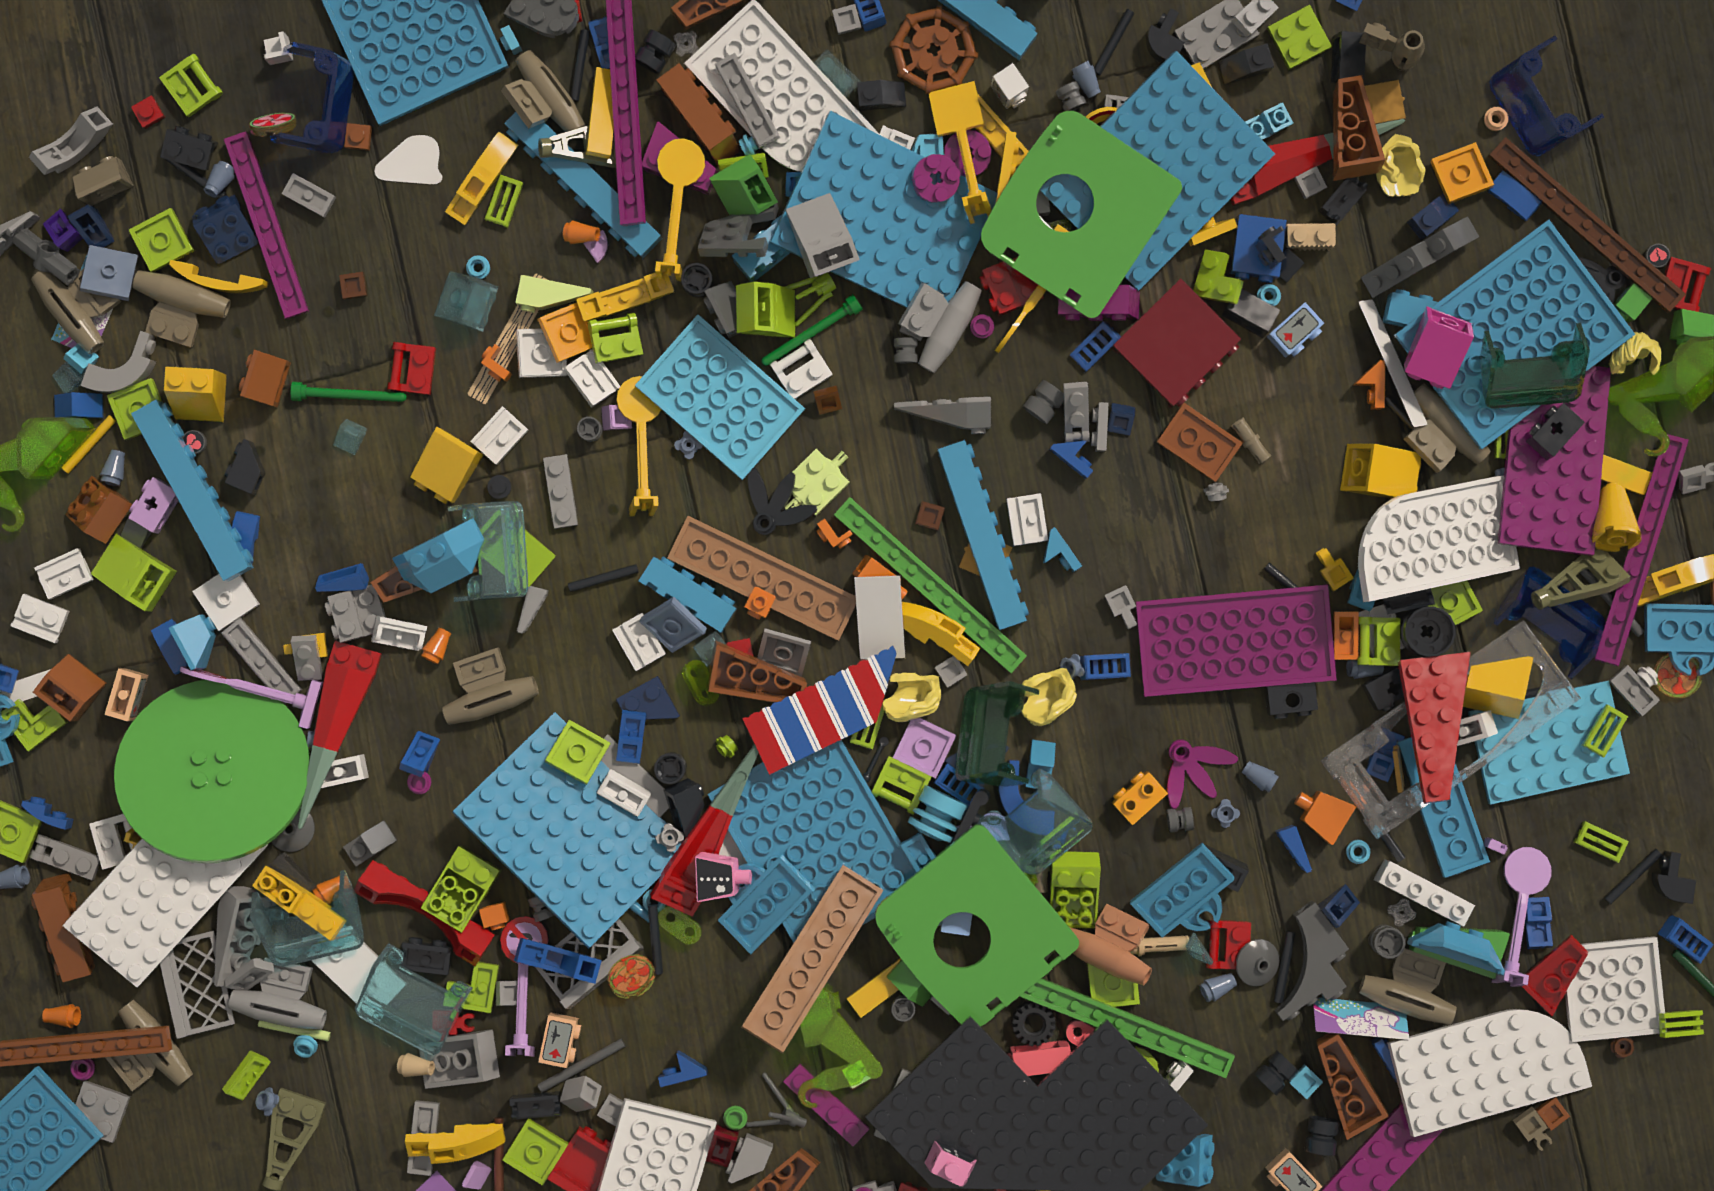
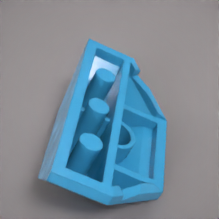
(442, 557)
(1459, 945)

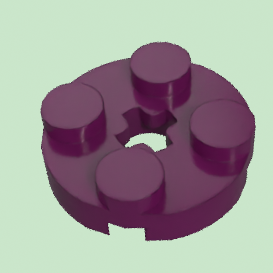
(980, 148)
(948, 174)

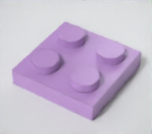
(924, 746)

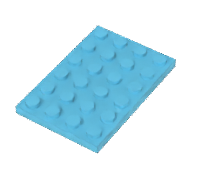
(720, 397)
(1554, 752)

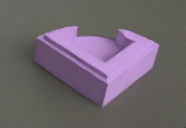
(599, 248)
(1495, 845)

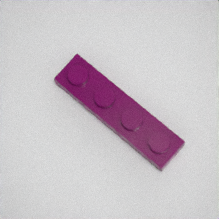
(828, 1107)

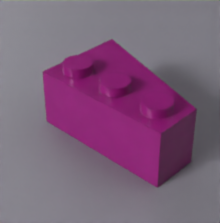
(650, 164)
(1121, 306)

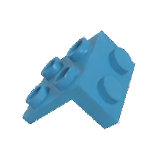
(1192, 1164)

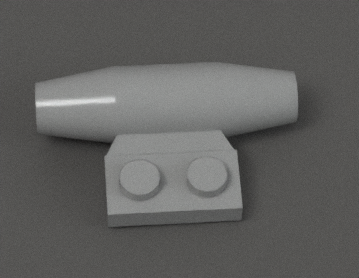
(939, 320)
(280, 999)

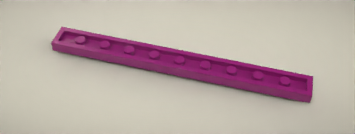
(625, 112)
(1640, 557)

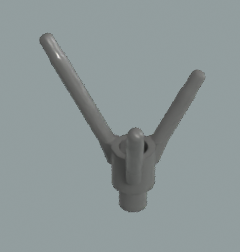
(788, 1115)

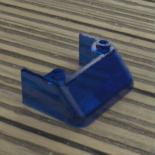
(1527, 108)
(330, 132)
(1571, 624)

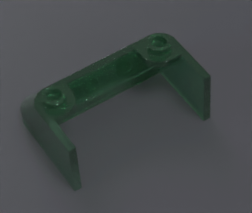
(1535, 379)
(986, 731)

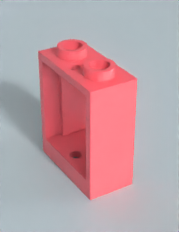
(1041, 1058)

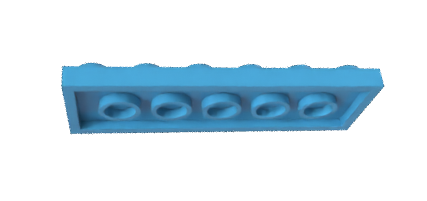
(1448, 823)

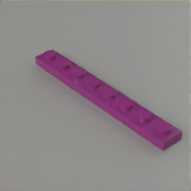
(266, 225)

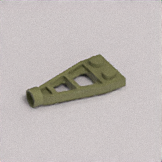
(561, 148)
(1601, 565)
(297, 1107)

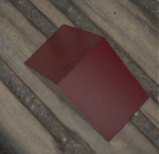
(722, 1146)

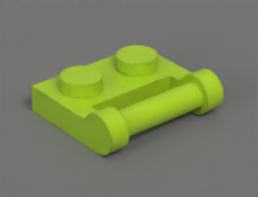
(185, 91)
(615, 346)
(1385, 641)
(904, 778)

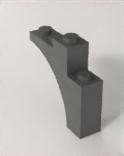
(1420, 256)
(1317, 975)

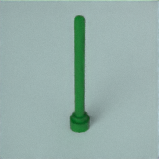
(849, 307)
(301, 391)

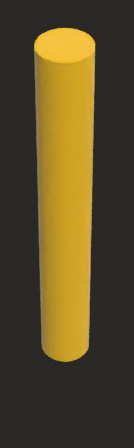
(88, 444)

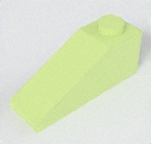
(545, 294)

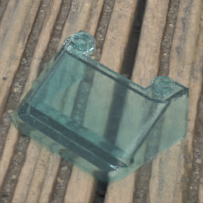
(1040, 826)
(409, 1003)

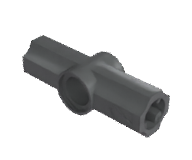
(46, 256)

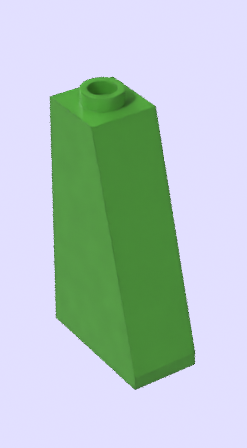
(1496, 937)

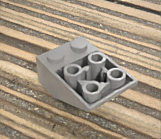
(821, 235)

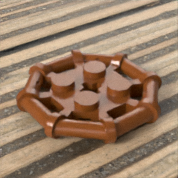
(941, 38)

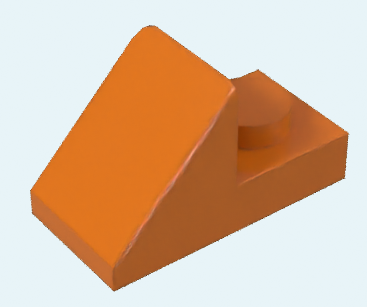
(1376, 379)
(1345, 635)

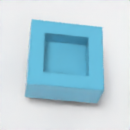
(509, 40)
(79, 358)
(1305, 1081)

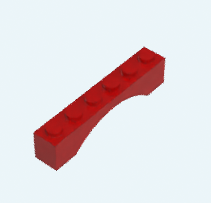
(385, 887)

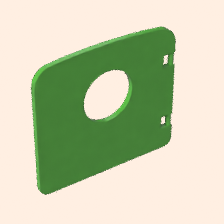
(1128, 206)
(984, 881)

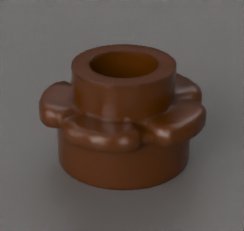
(1624, 1052)

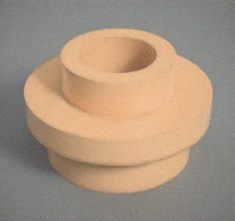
(1501, 114)

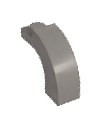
(74, 144)
(131, 373)

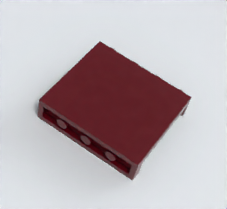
(1177, 343)

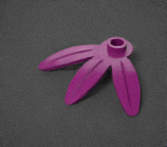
(1188, 761)

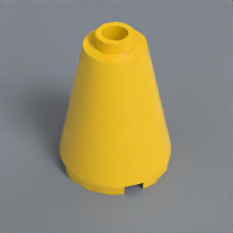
(1615, 520)

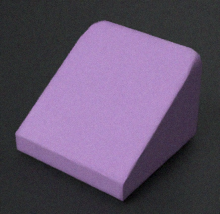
(613, 418)
(476, 1176)

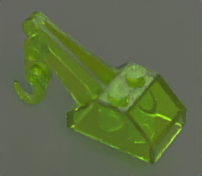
(1684, 379)
(39, 454)
(827, 1026)

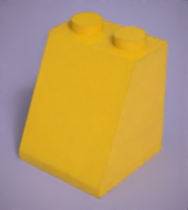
(195, 393)
(445, 466)
(1380, 470)
(1498, 686)

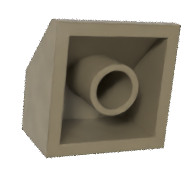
(101, 181)

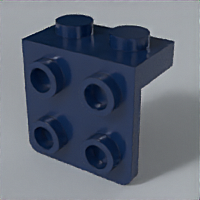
(224, 229)

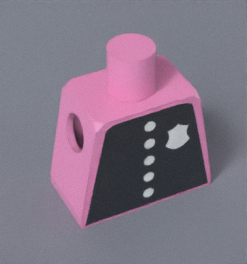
(718, 876)
(949, 1164)

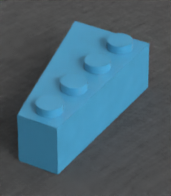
(755, 267)
(694, 597)

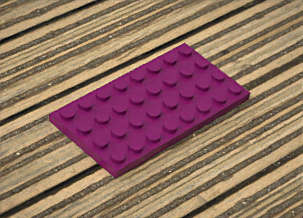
(1557, 499)
(1236, 640)

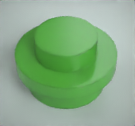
(735, 1117)

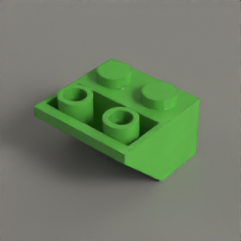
(743, 188)
(1691, 324)

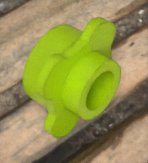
(726, 746)

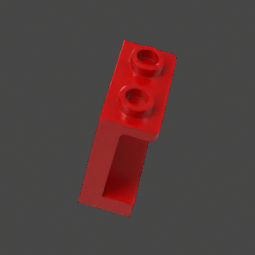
(581, 1162)

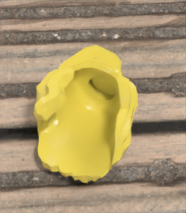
(1402, 167)
(1635, 348)
(1054, 696)
(913, 698)

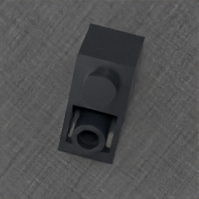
(246, 469)

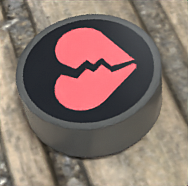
(1657, 255)
(196, 440)

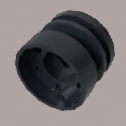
(1441, 631)

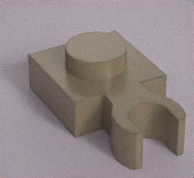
(1532, 1127)

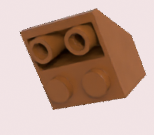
(264, 378)
(98, 509)
(69, 688)

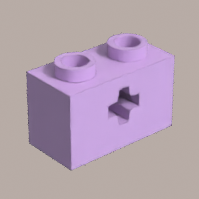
(142, 510)

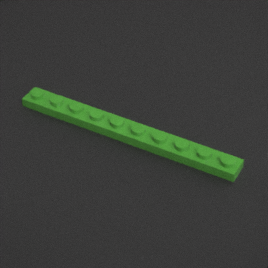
(930, 584)
(1131, 1026)

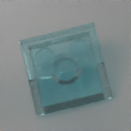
(466, 301)

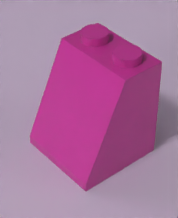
(1438, 348)

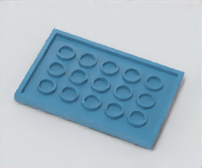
(40, 1134)

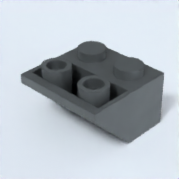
(722, 301)

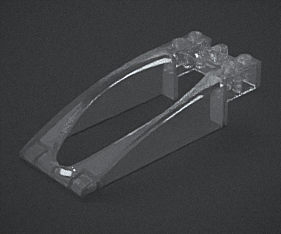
(1382, 816)

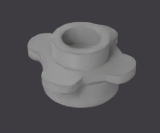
(1216, 492)
(663, 839)

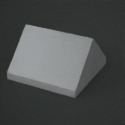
(784, 651)

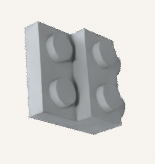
(354, 613)

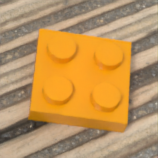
(1462, 173)
(566, 332)

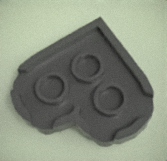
(544, 16)

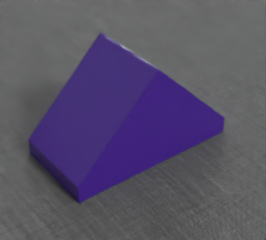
(62, 231)

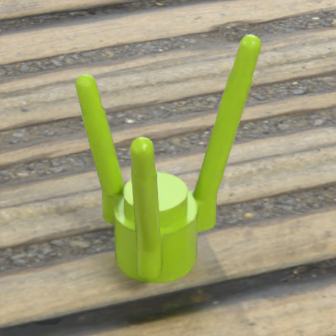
(822, 285)

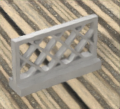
(582, 988)
(176, 994)

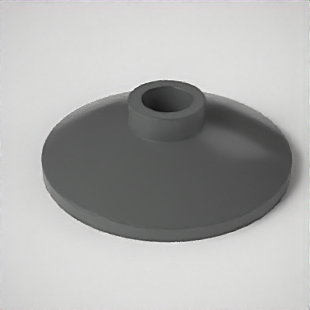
(298, 837)
(1249, 962)

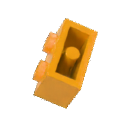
(1138, 797)

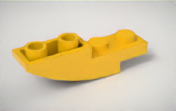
(481, 178)
(1677, 579)
(944, 631)
(299, 902)
(464, 1143)

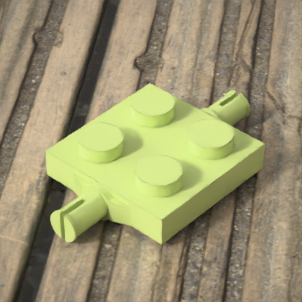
(818, 481)

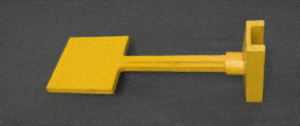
(956, 111)

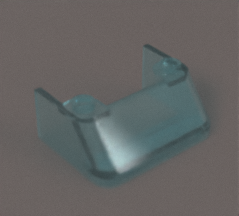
(503, 552)
(293, 941)

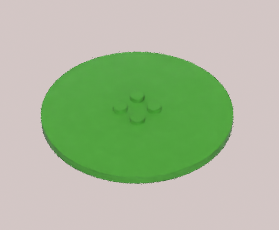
(211, 772)

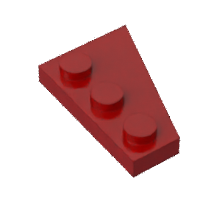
(1554, 973)

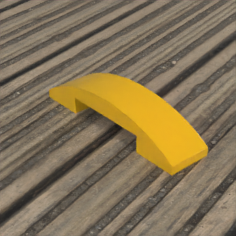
(245, 284)
(624, 297)

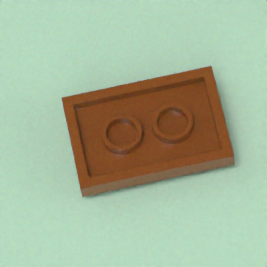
(1199, 442)

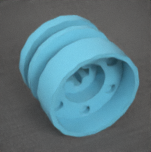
(938, 814)

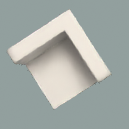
(274, 49)

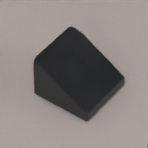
(1289, 265)

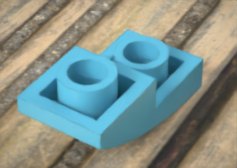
(1270, 121)

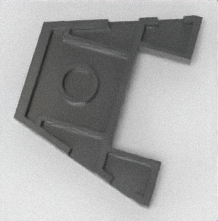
(731, 235)

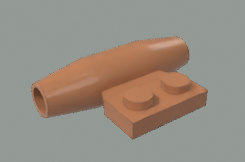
(1111, 945)

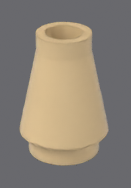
(412, 1065)

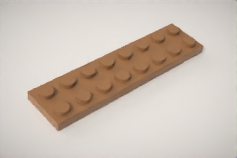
(746, 567)
(812, 959)

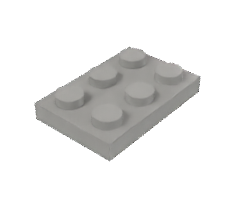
(1213, 34)

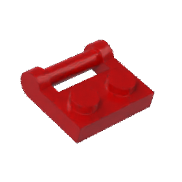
(1679, 273)
(419, 370)
(1237, 935)

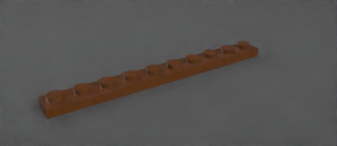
(1587, 225)

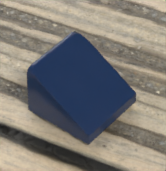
(1121, 419)

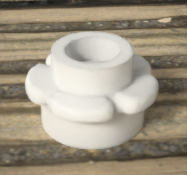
(1648, 676)

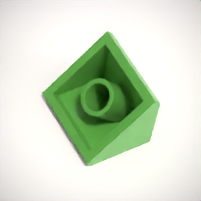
(908, 984)

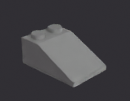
(463, 1060)

